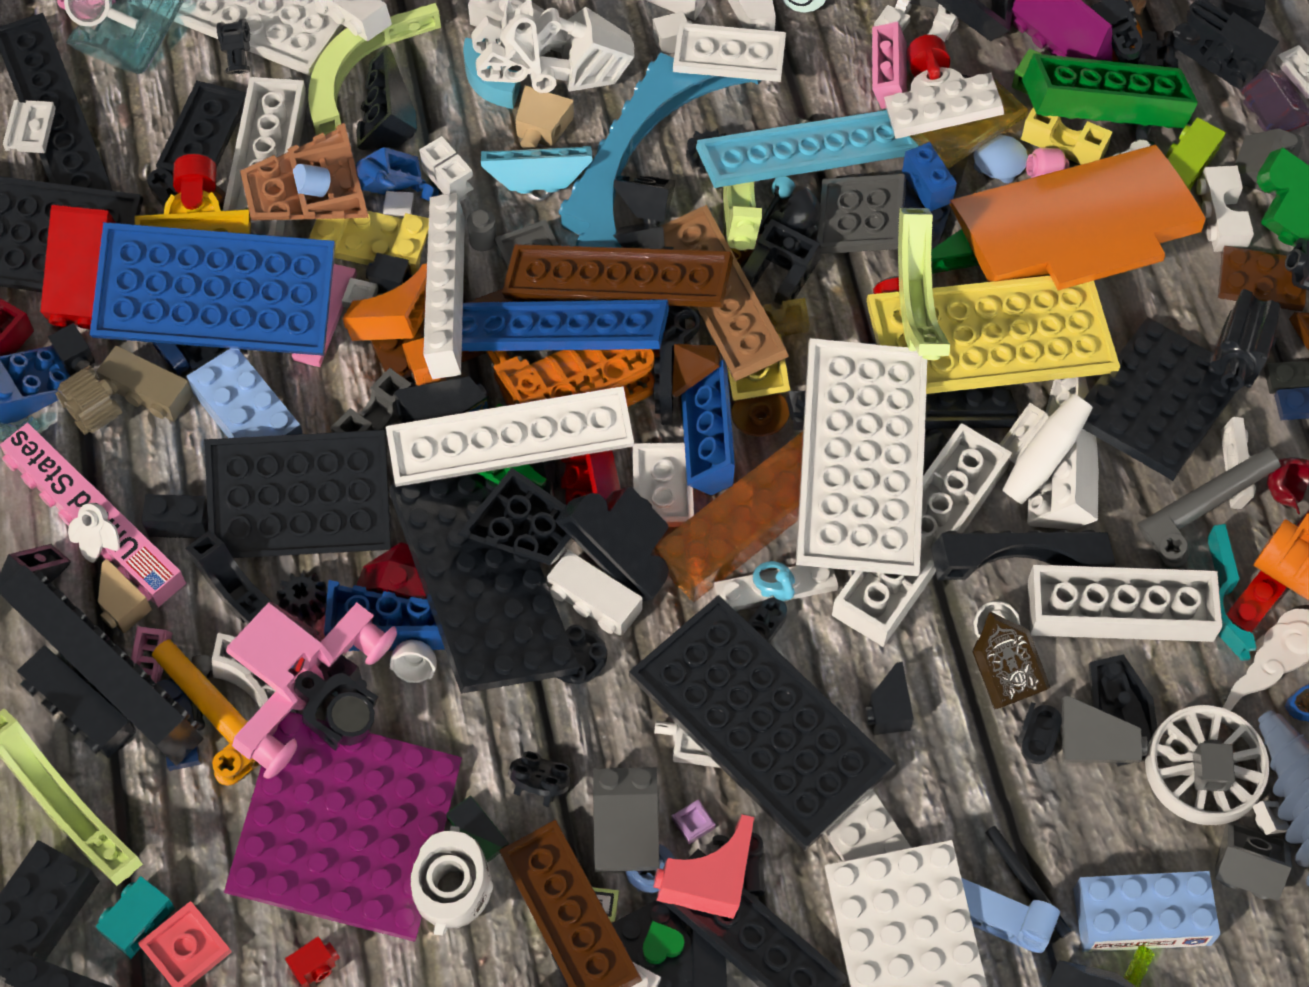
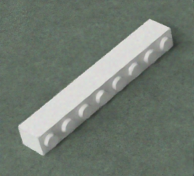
(444, 287)

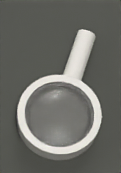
(95, 12)

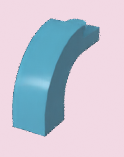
(498, 93)

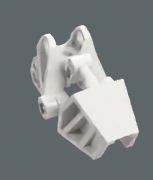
(594, 47)

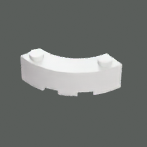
(231, 670)

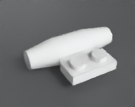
(1041, 443)

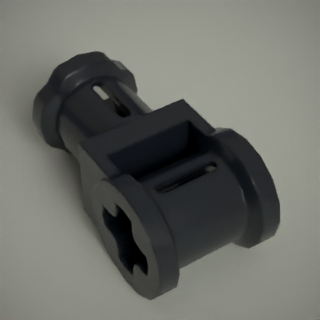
(234, 42)

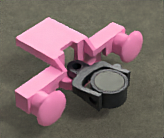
(272, 647)

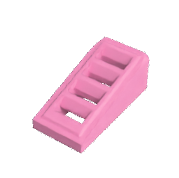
(140, 645)

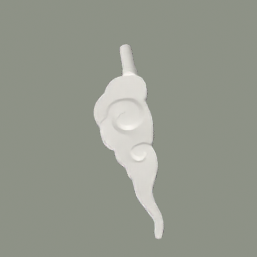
(1283, 651)

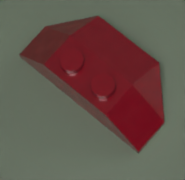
(393, 573)

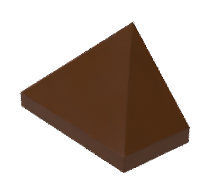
(692, 365)

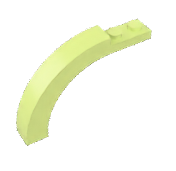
(347, 51)
(915, 285)
(63, 804)

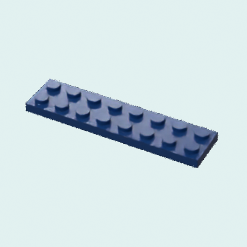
(564, 325)

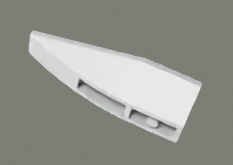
(1071, 491)

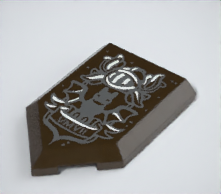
(1008, 662)

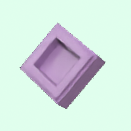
(693, 821)

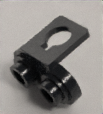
(1039, 733)

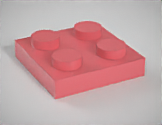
(184, 947)

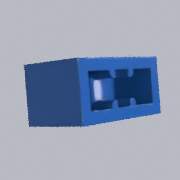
(929, 176)

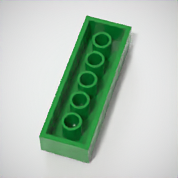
(1109, 91)

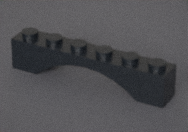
(961, 554)

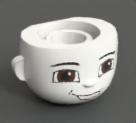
(445, 854)

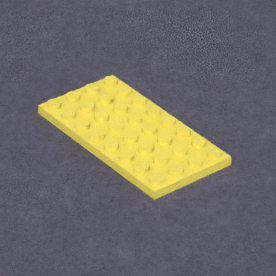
(1007, 333)

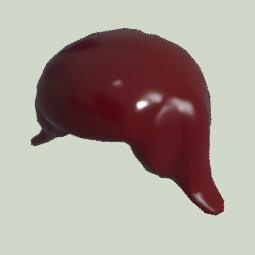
(1289, 481)

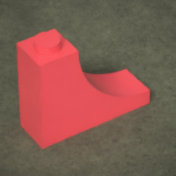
(709, 882)

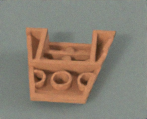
(273, 190)

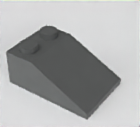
(625, 819)

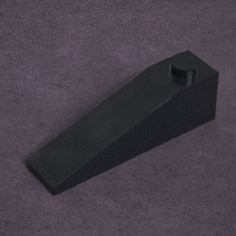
(387, 108)

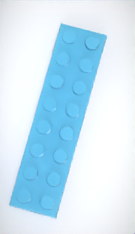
(801, 148)

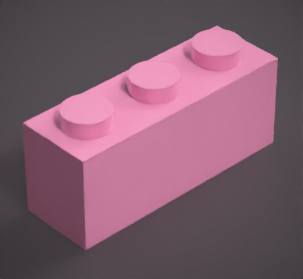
(888, 61)

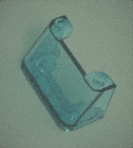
(125, 46)

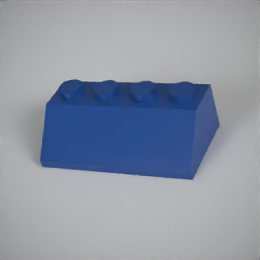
(709, 433)

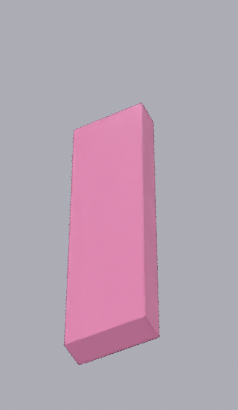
(340, 280)

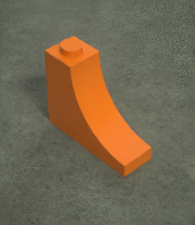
(391, 314)

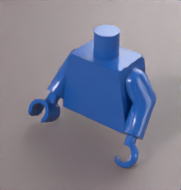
(392, 171)

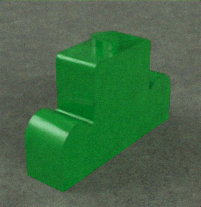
(1289, 210)

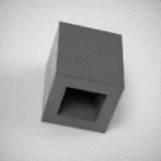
(1213, 766)

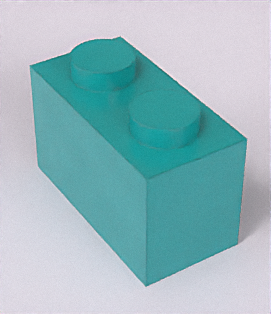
(134, 916)

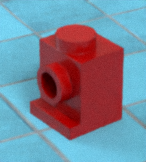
(312, 962)

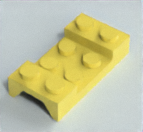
(362, 238)

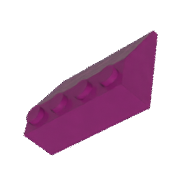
(1064, 28)

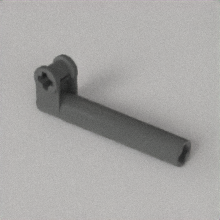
(1163, 527)

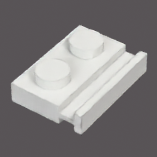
(29, 126)

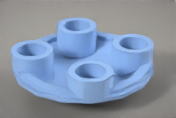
(1001, 158)

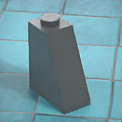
(1098, 736)

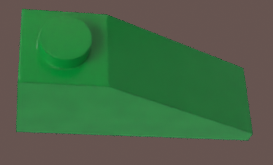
(953, 254)

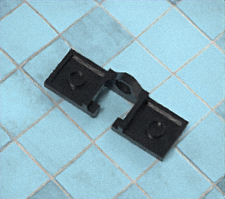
(674, 333)

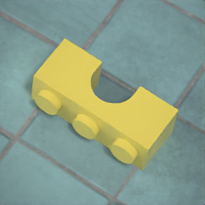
(1078, 146)

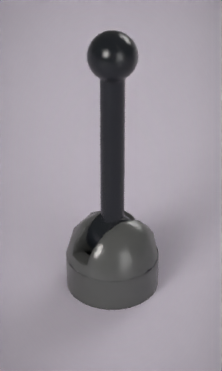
(204, 664)

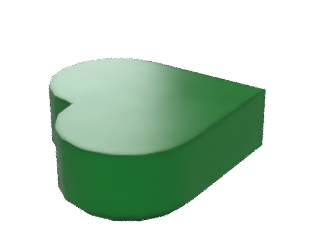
(662, 942)

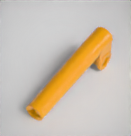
(212, 705)

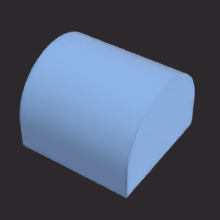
(311, 179)

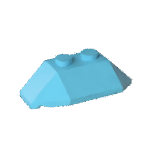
(537, 168)

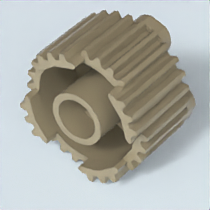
(88, 400)

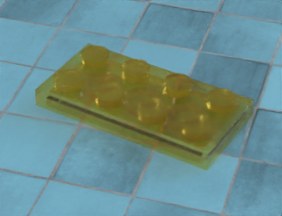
(963, 139)

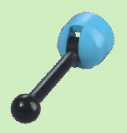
(781, 189)

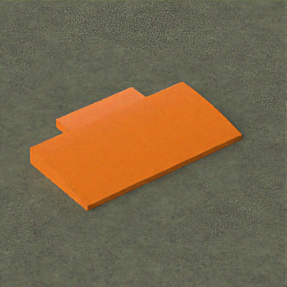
(1080, 220)

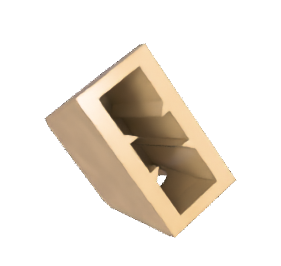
(542, 118)

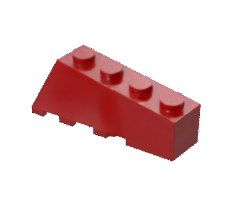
(590, 475)

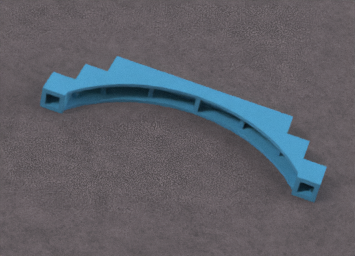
(658, 95)

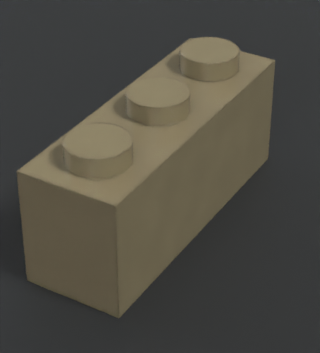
(145, 384)

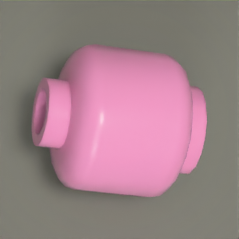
(1046, 161)

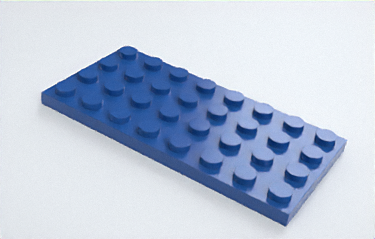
(213, 289)

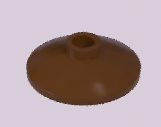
(771, 410)

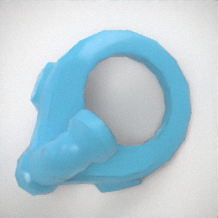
(782, 589)

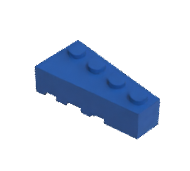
(409, 616)

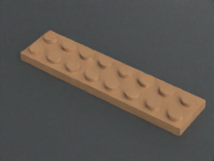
(742, 326)

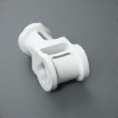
(944, 23)

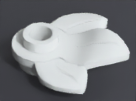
(93, 531)

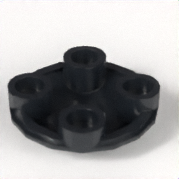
(589, 652)

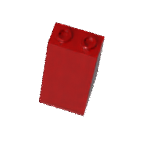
(72, 264)

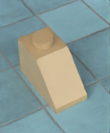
(119, 599)

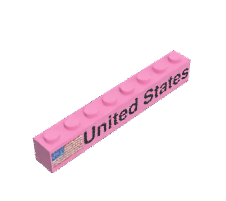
(68, 490)

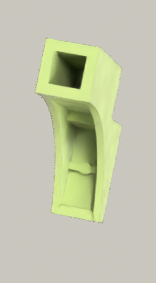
(741, 216)

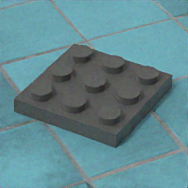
(861, 213)

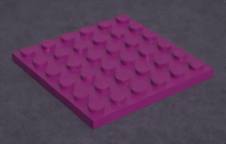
(343, 829)

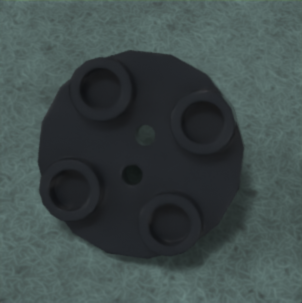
(539, 776)

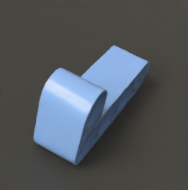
(1011, 920)

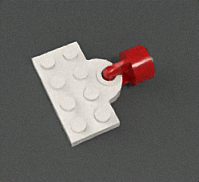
(939, 93)

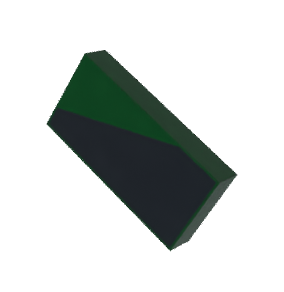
(477, 824)

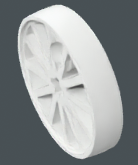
(1183, 764)

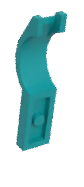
(1224, 563)

